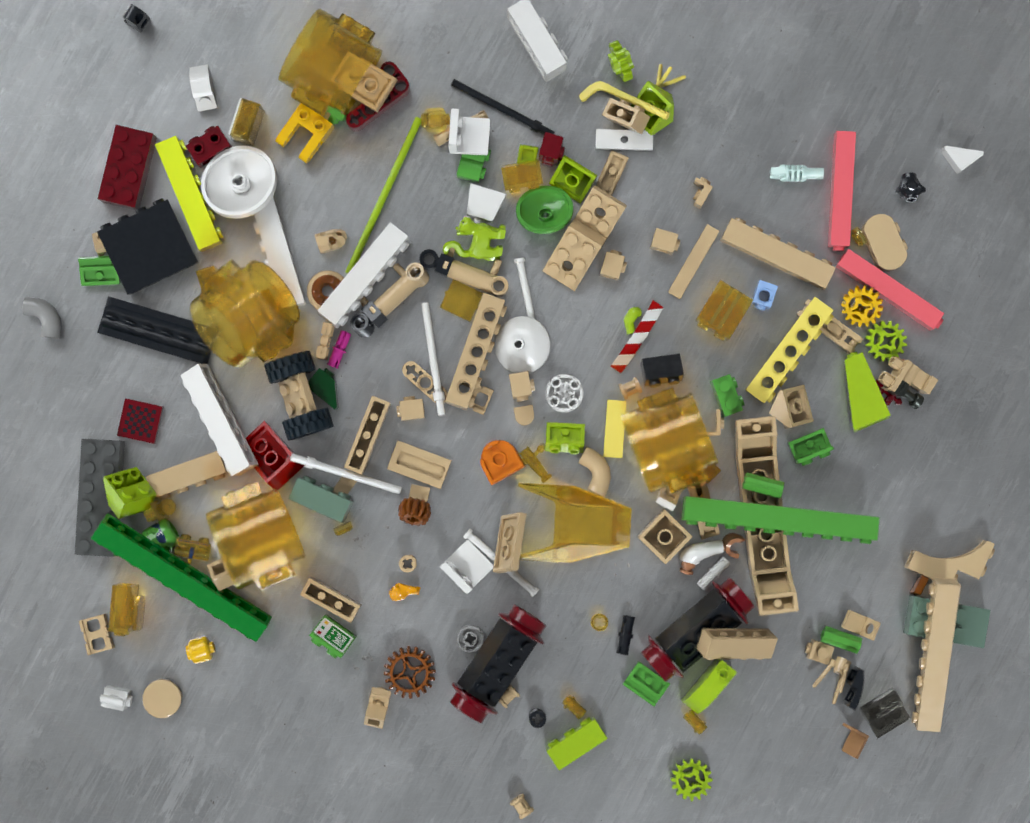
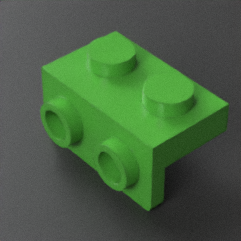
(810, 446)

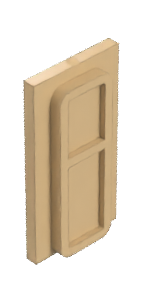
(419, 464)

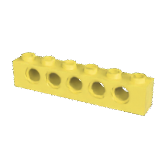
(816, 308)

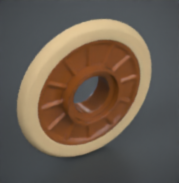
(318, 282)

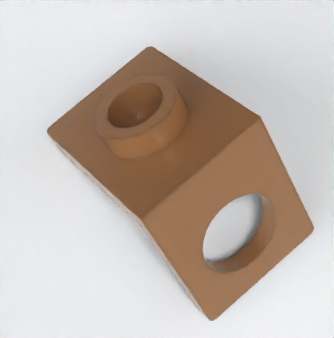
(854, 742)

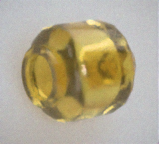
(435, 119)

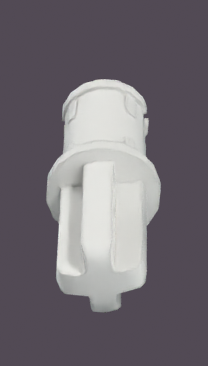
(713, 573)

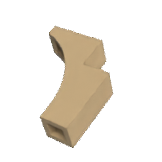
(970, 563)

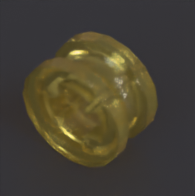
(599, 616)

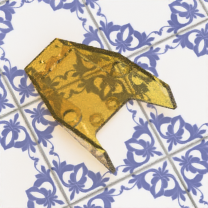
(583, 524)

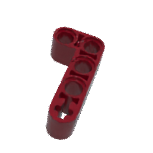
(395, 95)

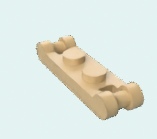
(835, 331)

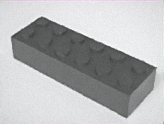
(96, 461)

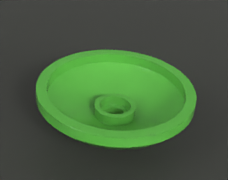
(541, 203)

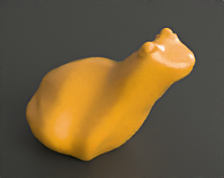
(401, 591)

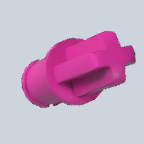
(339, 349)

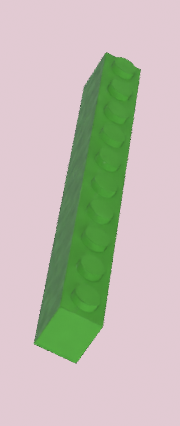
(780, 518)

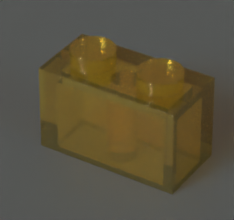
(522, 175)

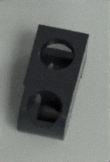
(136, 18)

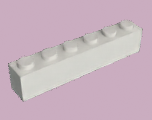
(277, 249)
(364, 275)
(219, 420)

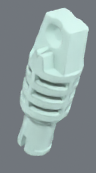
(796, 173)

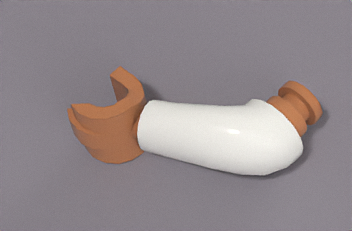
(696, 552)

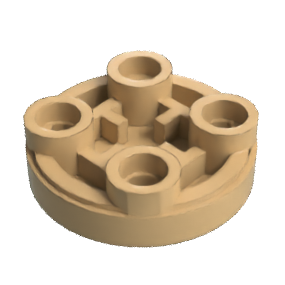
(162, 698)

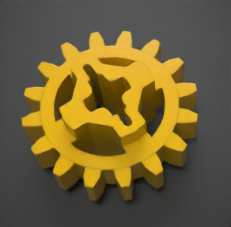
(861, 298)

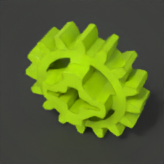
(620, 61)
(881, 335)
(695, 768)

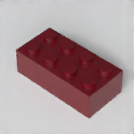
(127, 167)

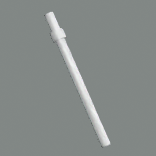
(438, 394)
(311, 463)

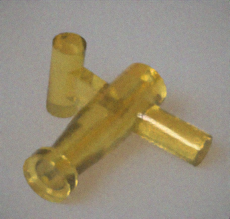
(530, 458)

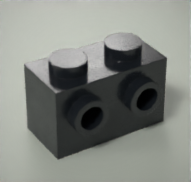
(662, 370)

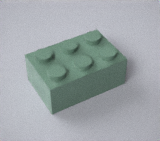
(321, 498)

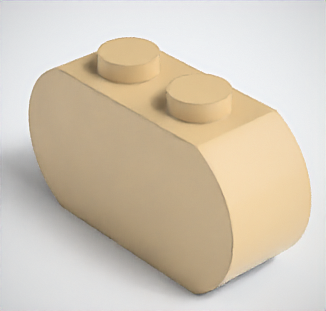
(884, 242)

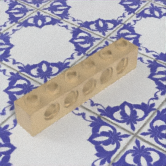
(487, 304)

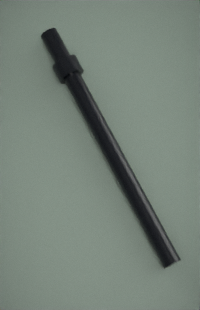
(536, 125)

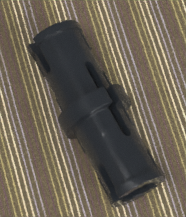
(625, 635)

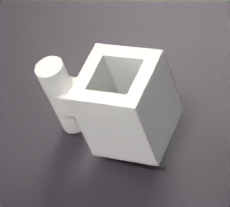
(116, 698)

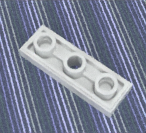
(611, 140)

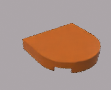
(500, 461)

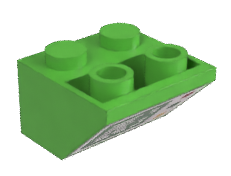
(332, 636)

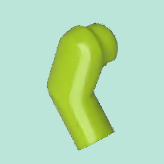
(630, 318)

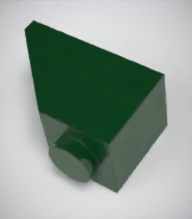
(325, 387)

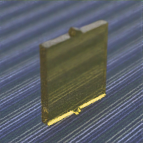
(461, 300)

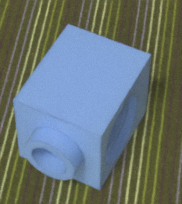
(766, 287)

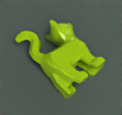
(480, 242)

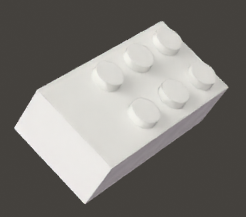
(537, 40)

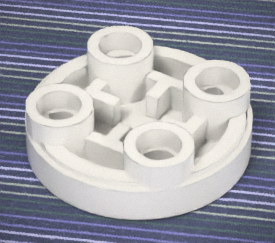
(564, 393)

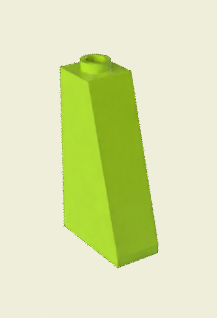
(864, 396)

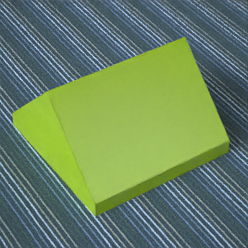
(573, 179)

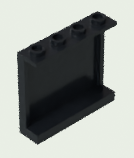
(147, 246)

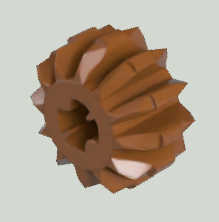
(414, 511)

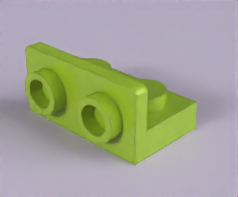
(565, 437)

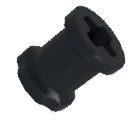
(541, 722)

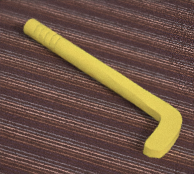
(600, 85)

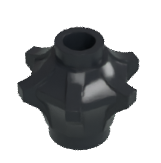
(910, 187)

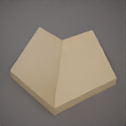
(792, 407)

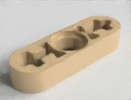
(417, 383)

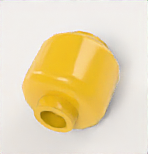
(200, 650)

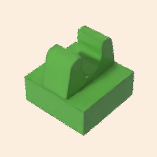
(336, 116)

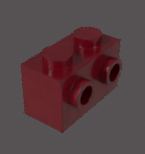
(208, 145)
(551, 149)

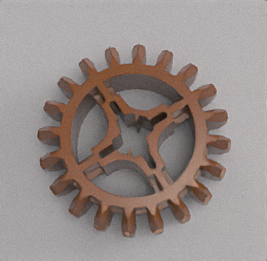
(425, 666)

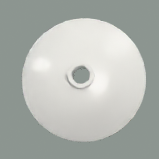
(534, 347)

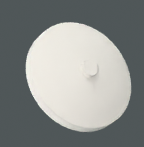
(239, 182)

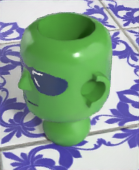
(163, 534)

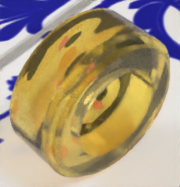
(858, 236)
(343, 528)

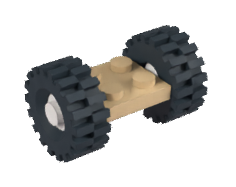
(297, 396)

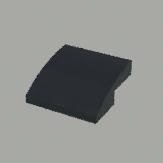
(856, 680)

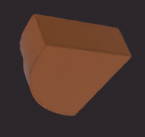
(919, 585)

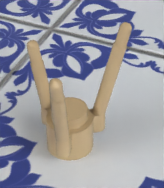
(841, 668)

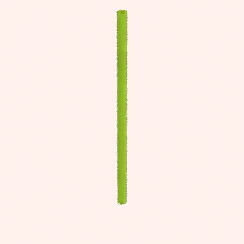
(384, 194)

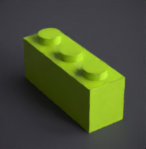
(576, 742)

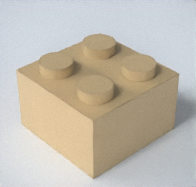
(664, 536)

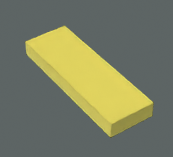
(614, 429)

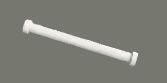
(525, 287)
(491, 554)

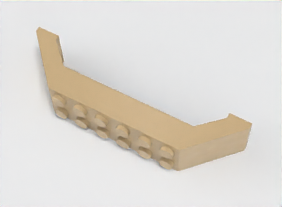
(765, 551)

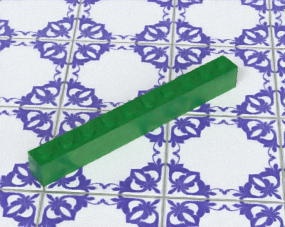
(181, 577)

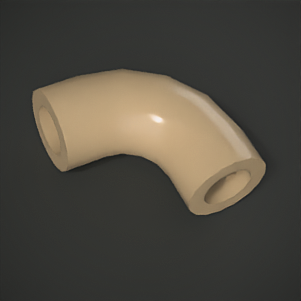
(600, 471)

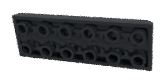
(153, 330)

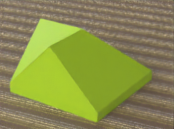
(661, 99)

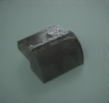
(884, 712)

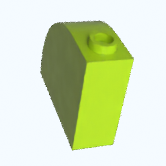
(709, 685)

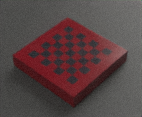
(140, 421)

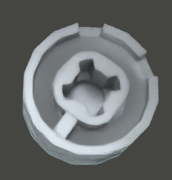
(470, 638)

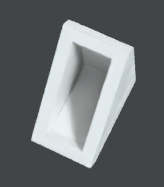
(960, 157)

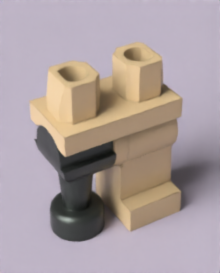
(906, 375)

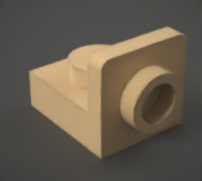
(701, 196)
(819, 651)

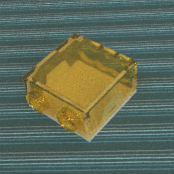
(246, 122)

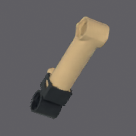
(465, 273)
(376, 311)

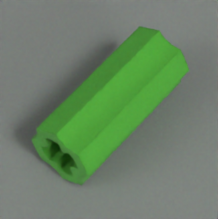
(763, 485)
(841, 639)

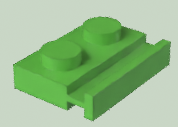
(97, 271)
(646, 683)

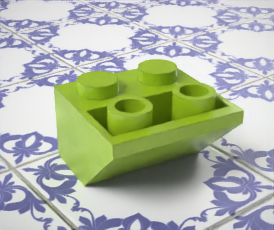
(128, 492)

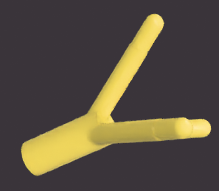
(659, 82)

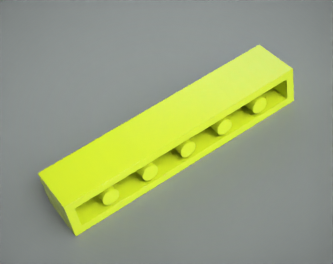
(188, 193)

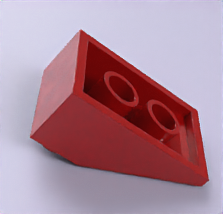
(272, 456)

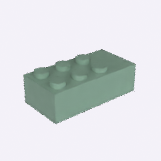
(969, 627)

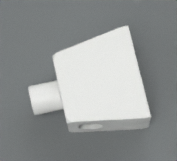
(484, 204)

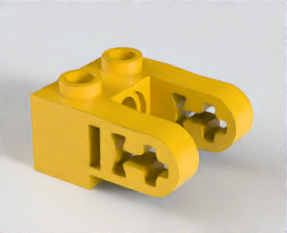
(312, 121)

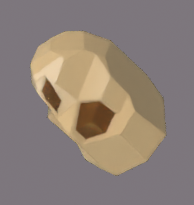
(330, 240)

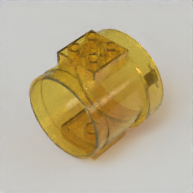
(329, 62)
(245, 313)
(669, 441)
(255, 537)

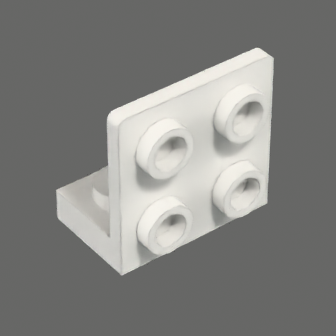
(468, 134)
(467, 566)

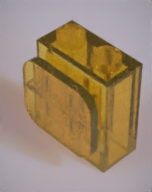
(723, 311)
(126, 609)

